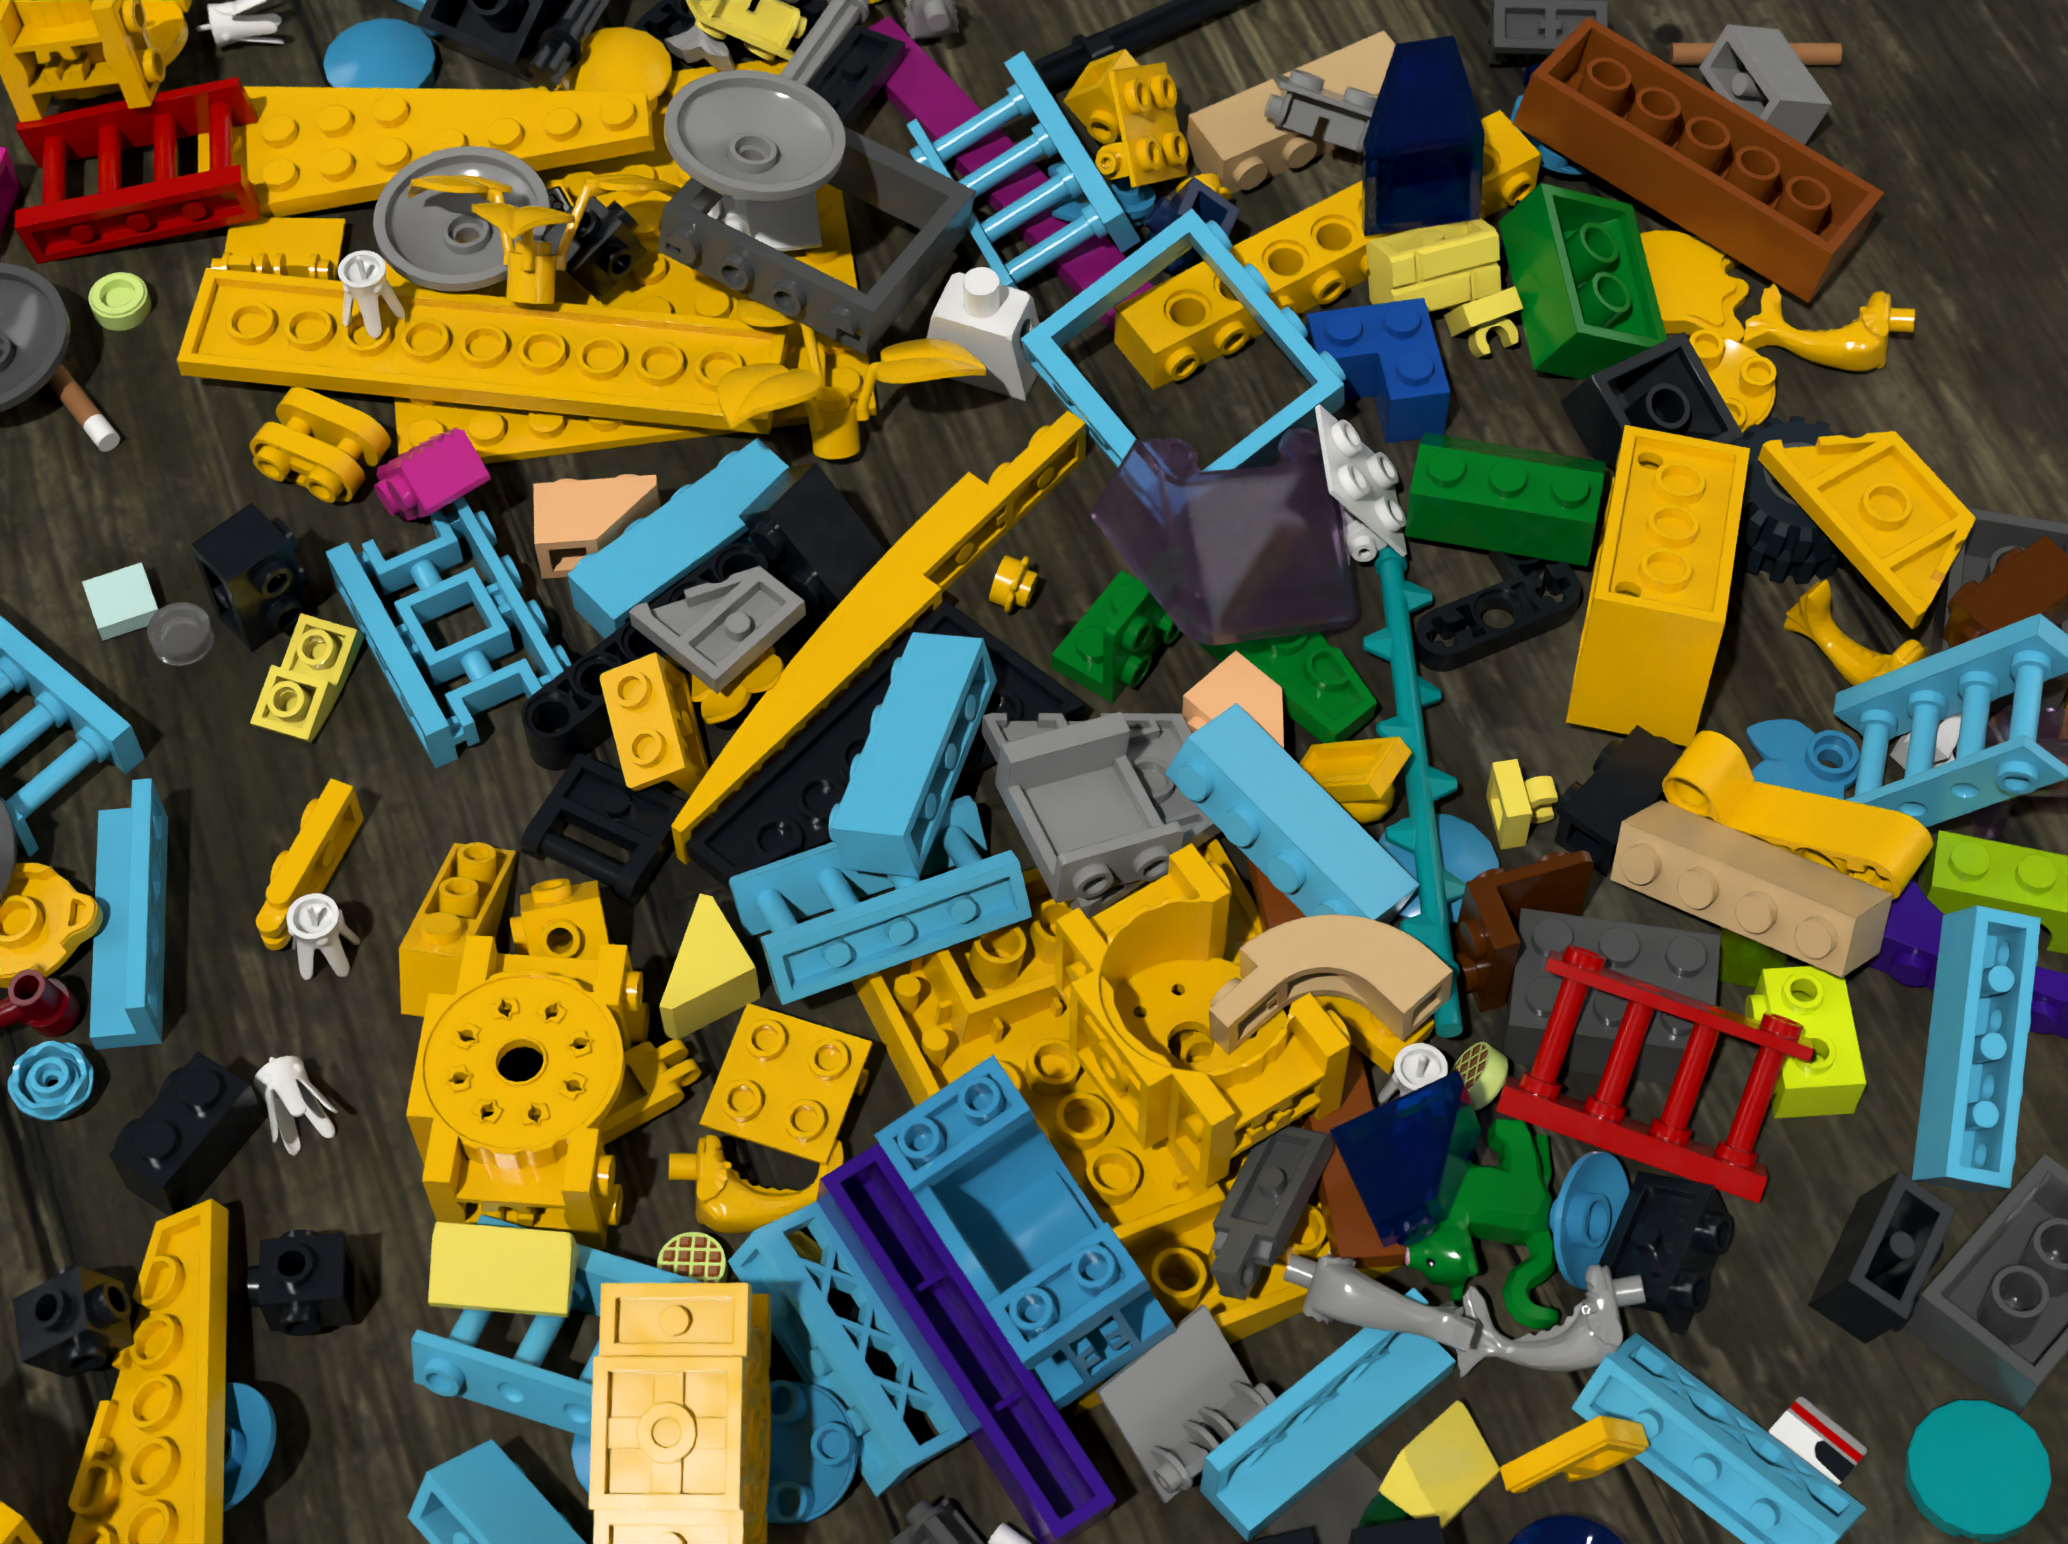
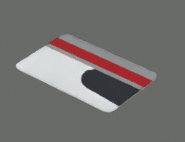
(1818, 1440)

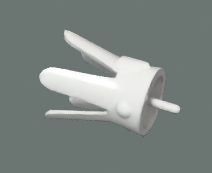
(232, 28)
(364, 280)
(316, 925)
(1414, 1068)
(290, 1095)

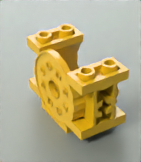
(87, 49)
(1130, 965)
(507, 1164)
(681, 1414)

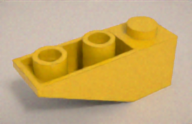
(461, 902)

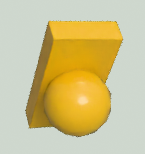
(1358, 773)

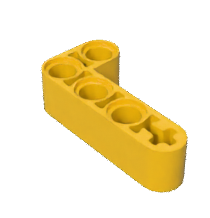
(1840, 834)

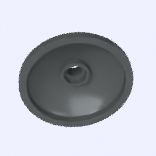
(31, 333)

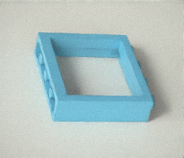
(1248, 286)

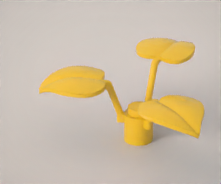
(530, 262)
(832, 412)

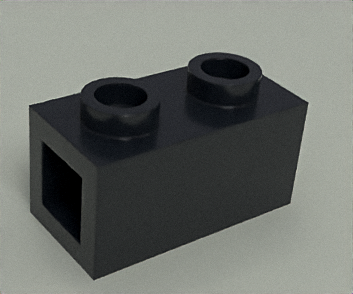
(1623, 783)

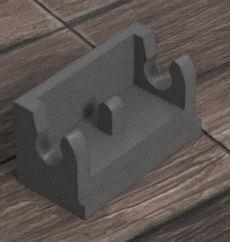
(1537, 25)

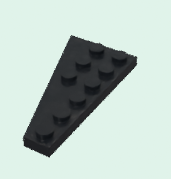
(793, 796)

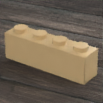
(1245, 145)
(1751, 887)

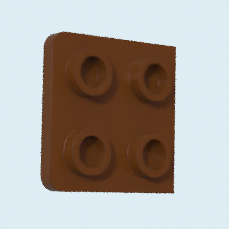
(1489, 916)

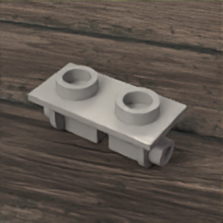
(1306, 99)

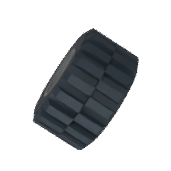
(1773, 527)

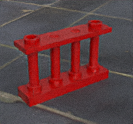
(143, 211)
(1667, 1140)

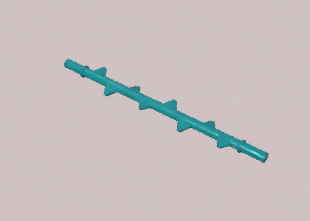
(1422, 782)

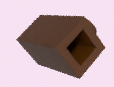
(2018, 588)

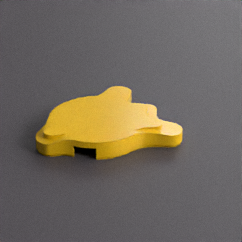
(1694, 284)
(42, 921)

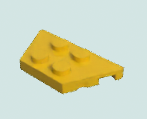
(1879, 511)

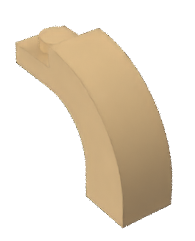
(1331, 957)

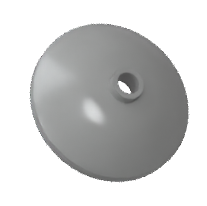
(754, 135)
(436, 234)

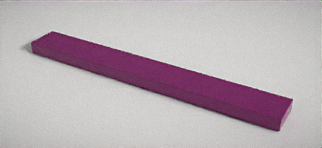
(940, 105)

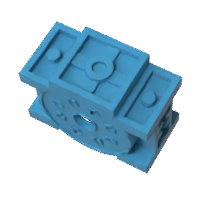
(1025, 1233)

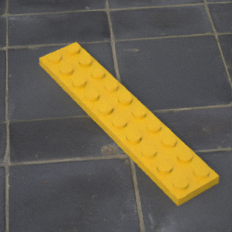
(475, 350)

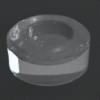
(180, 633)

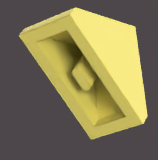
(709, 974)

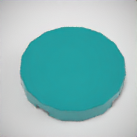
(1977, 1470)

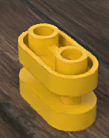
(319, 445)

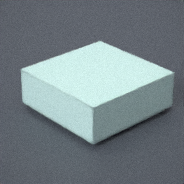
(121, 600)

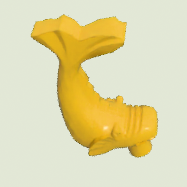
(1851, 348)
(1853, 661)
(731, 1203)

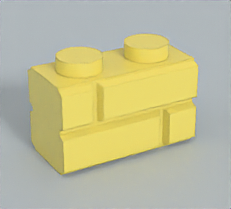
(1436, 263)

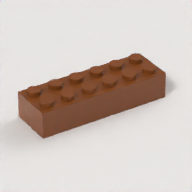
(1697, 158)

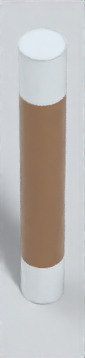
(83, 410)

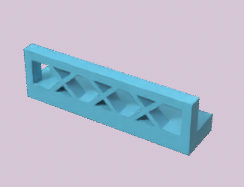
(132, 932)
(827, 1357)
(1320, 1424)
(1717, 1452)

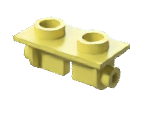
(764, 30)

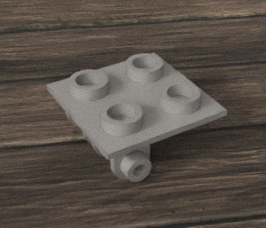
(1182, 1402)

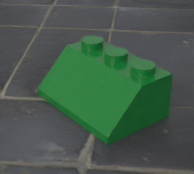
(1580, 281)
(1505, 498)

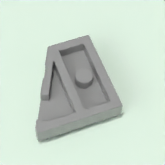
(722, 624)

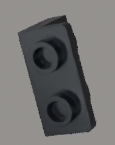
(1672, 1239)

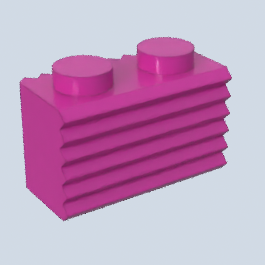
(430, 475)

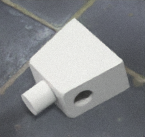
(989, 324)

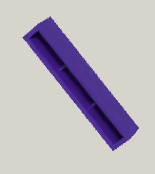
(964, 1349)

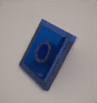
(1411, 1157)

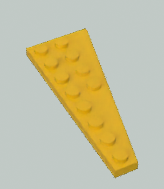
(347, 143)

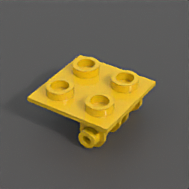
(1148, 126)
(285, 247)
(787, 1084)

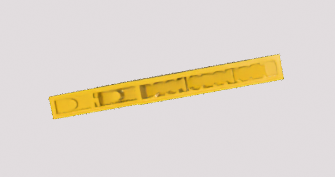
(883, 611)

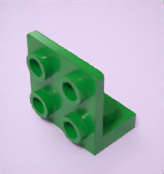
(1115, 639)

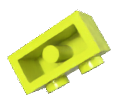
(1821, 1003)

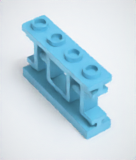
(407, 647)

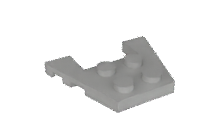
(1151, 749)

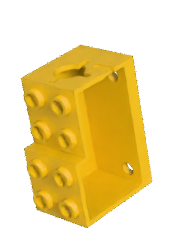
(1659, 585)

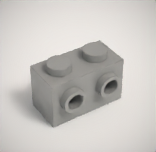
(1766, 78)

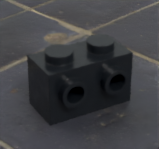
(812, 535)
(253, 575)
(187, 1135)
(1883, 1258)

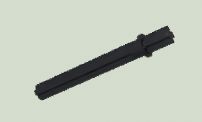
(1129, 35)
(563, 43)

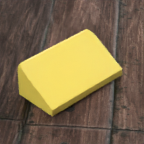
(502, 1269)
(1441, 1468)

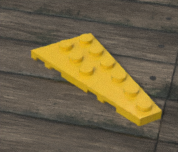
(159, 1442)

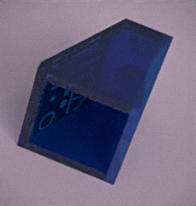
(1422, 142)

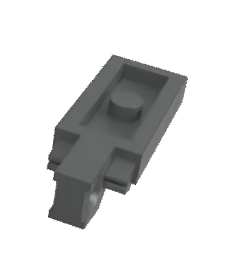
(1266, 1205)

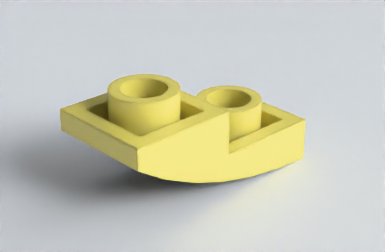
(310, 679)

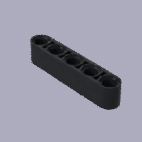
(570, 697)

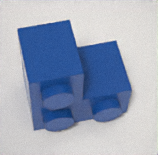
(1389, 356)

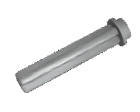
(825, 38)

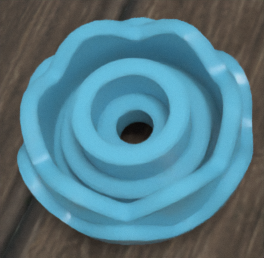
(46, 1063)

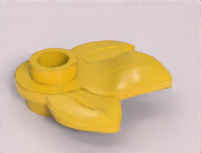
(756, 678)

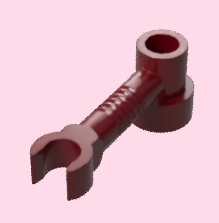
(40, 1003)

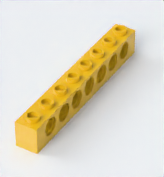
(1303, 261)

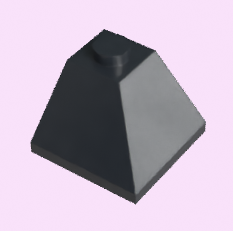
(1654, 391)

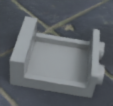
(1084, 808)

